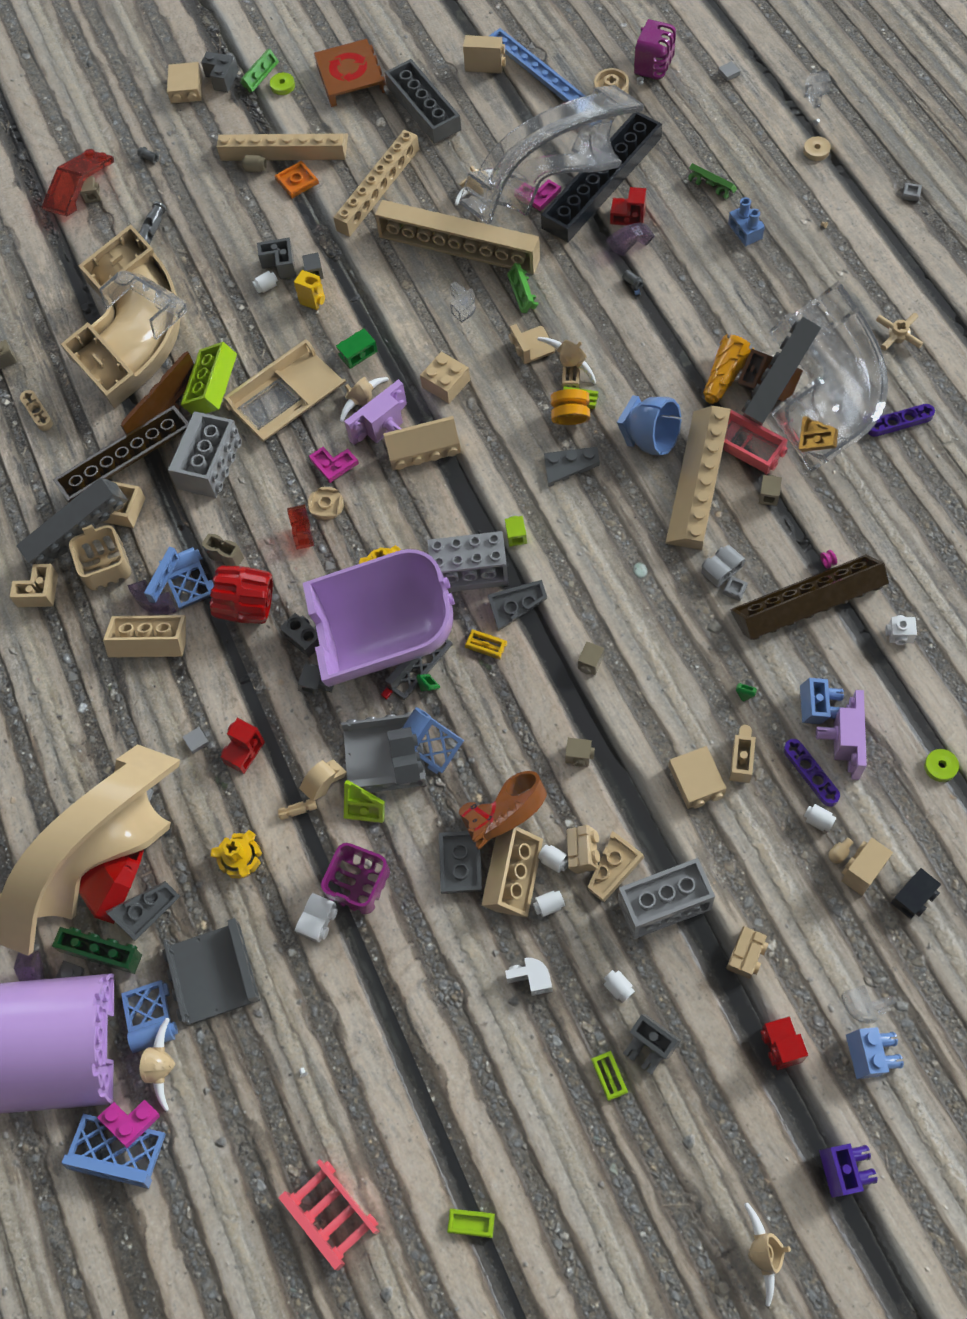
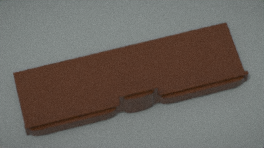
(162, 395)

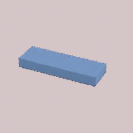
(162, 575)

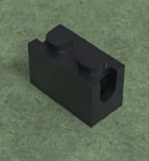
(916, 893)

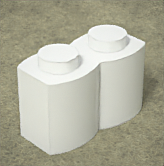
(316, 917)

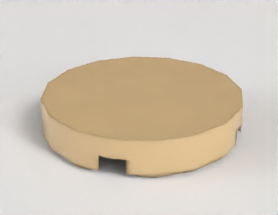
(325, 503)

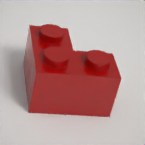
(629, 210)
(244, 745)
(785, 1046)

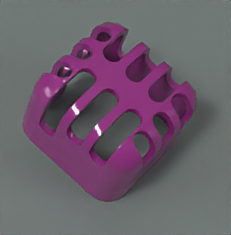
(649, 48)
(346, 852)

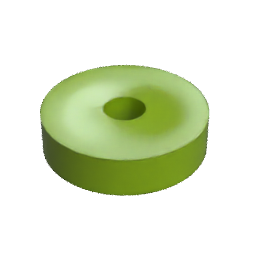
(282, 83)
(935, 771)

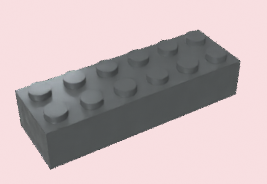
(423, 101)
(782, 369)
(86, 509)

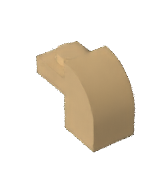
(320, 778)

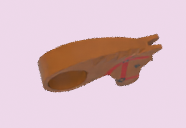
(507, 810)

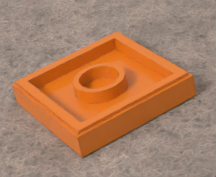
(296, 179)

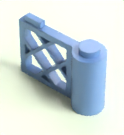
(186, 564)
(420, 724)
(144, 1034)

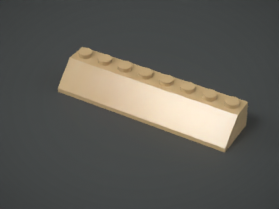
(283, 146)
(698, 477)

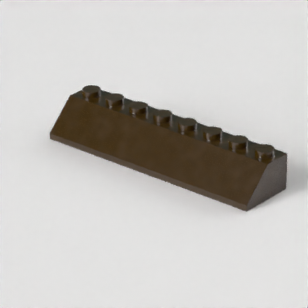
(122, 453)
(810, 596)

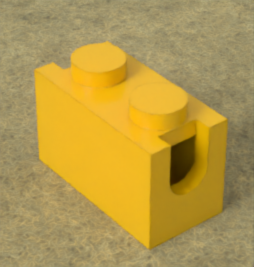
(309, 290)

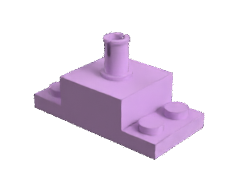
(378, 415)
(849, 735)

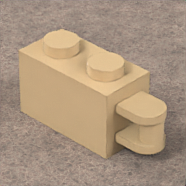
(742, 755)

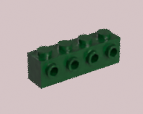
(97, 950)

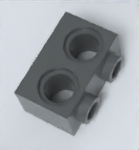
(299, 637)

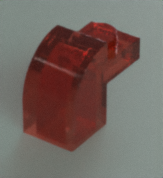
(301, 527)

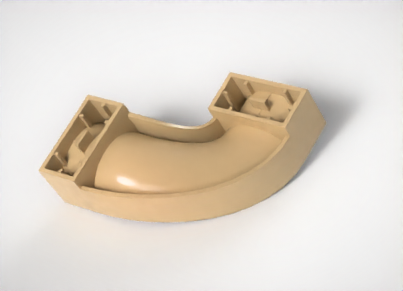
(120, 345)
(95, 829)

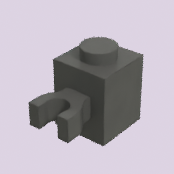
(311, 680)

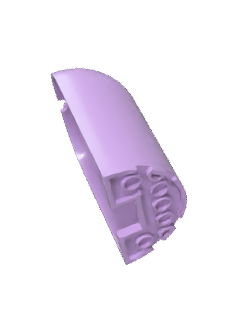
(379, 614)
(55, 1043)

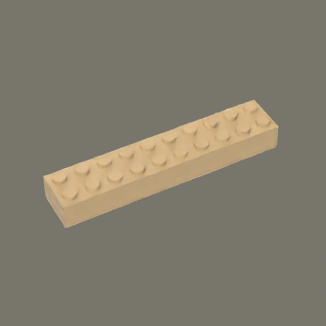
(457, 236)

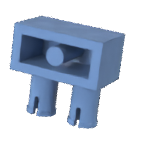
(746, 223)
(816, 699)
(868, 1052)

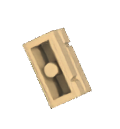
(582, 849)
(746, 953)

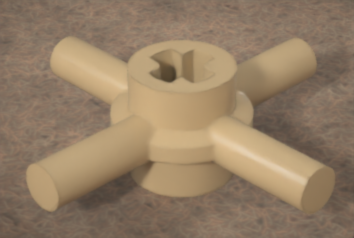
(899, 331)

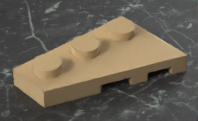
(615, 865)

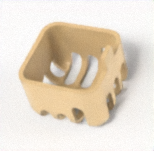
(108, 573)

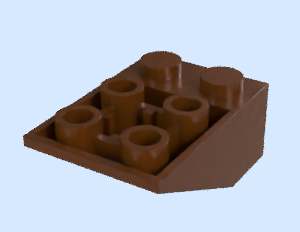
(755, 367)

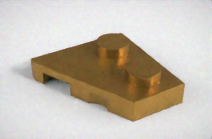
(816, 436)

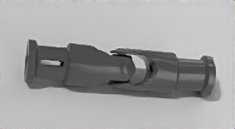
(152, 221)

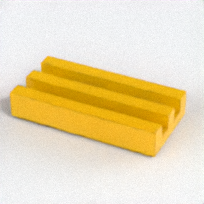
(491, 653)

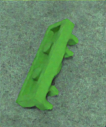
(259, 70)
(711, 180)
(521, 288)

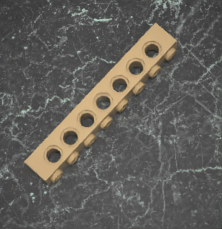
(376, 183)

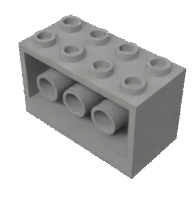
(205, 454)
(471, 560)
(666, 898)

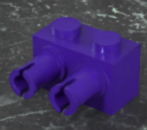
(842, 1170)

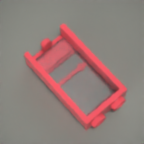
(753, 443)

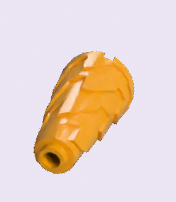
(727, 365)

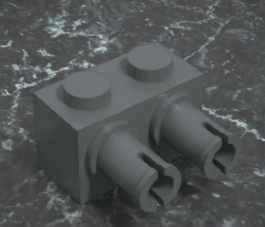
(653, 1035)

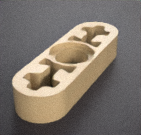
(36, 404)

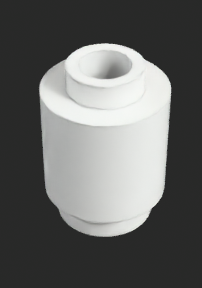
(265, 282)
(819, 818)
(553, 858)
(548, 903)
(618, 986)

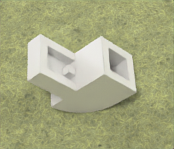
(535, 972)

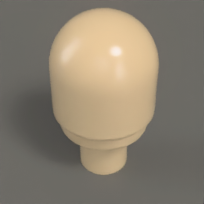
(840, 851)

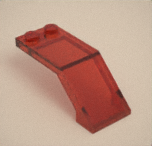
(69, 180)

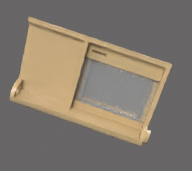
(282, 391)

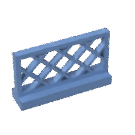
(110, 1170)

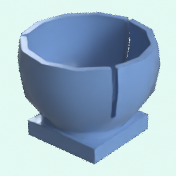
(646, 426)

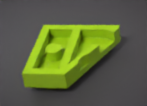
(361, 804)

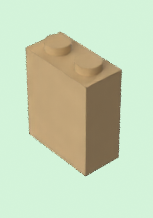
(484, 54)
(184, 82)
(697, 777)

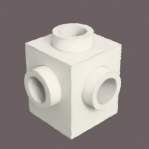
(901, 630)

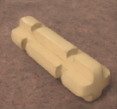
(297, 809)

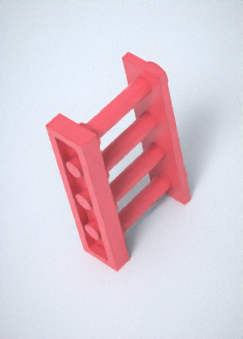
(307, 1218)

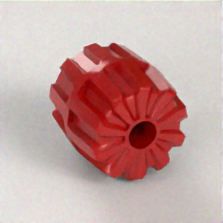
(241, 594)

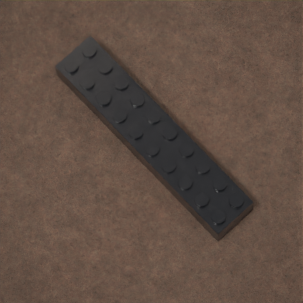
(591, 189)

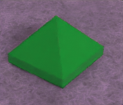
(427, 683)
(745, 692)

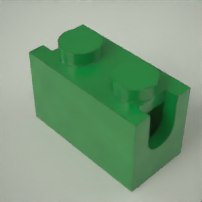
(356, 348)

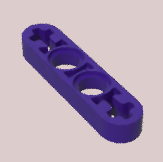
(901, 422)
(814, 770)

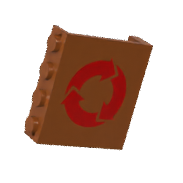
(348, 69)

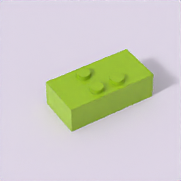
(209, 379)

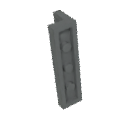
(402, 670)

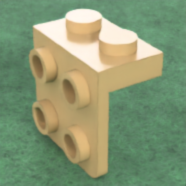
(527, 344)

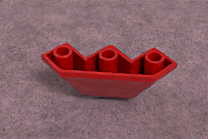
(109, 884)

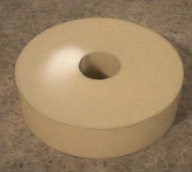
(817, 148)

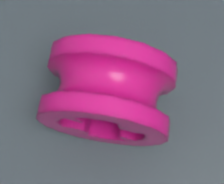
(828, 559)

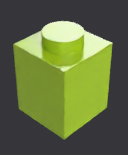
(515, 531)

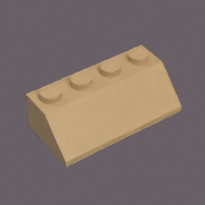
(422, 443)
(146, 636)
(512, 872)

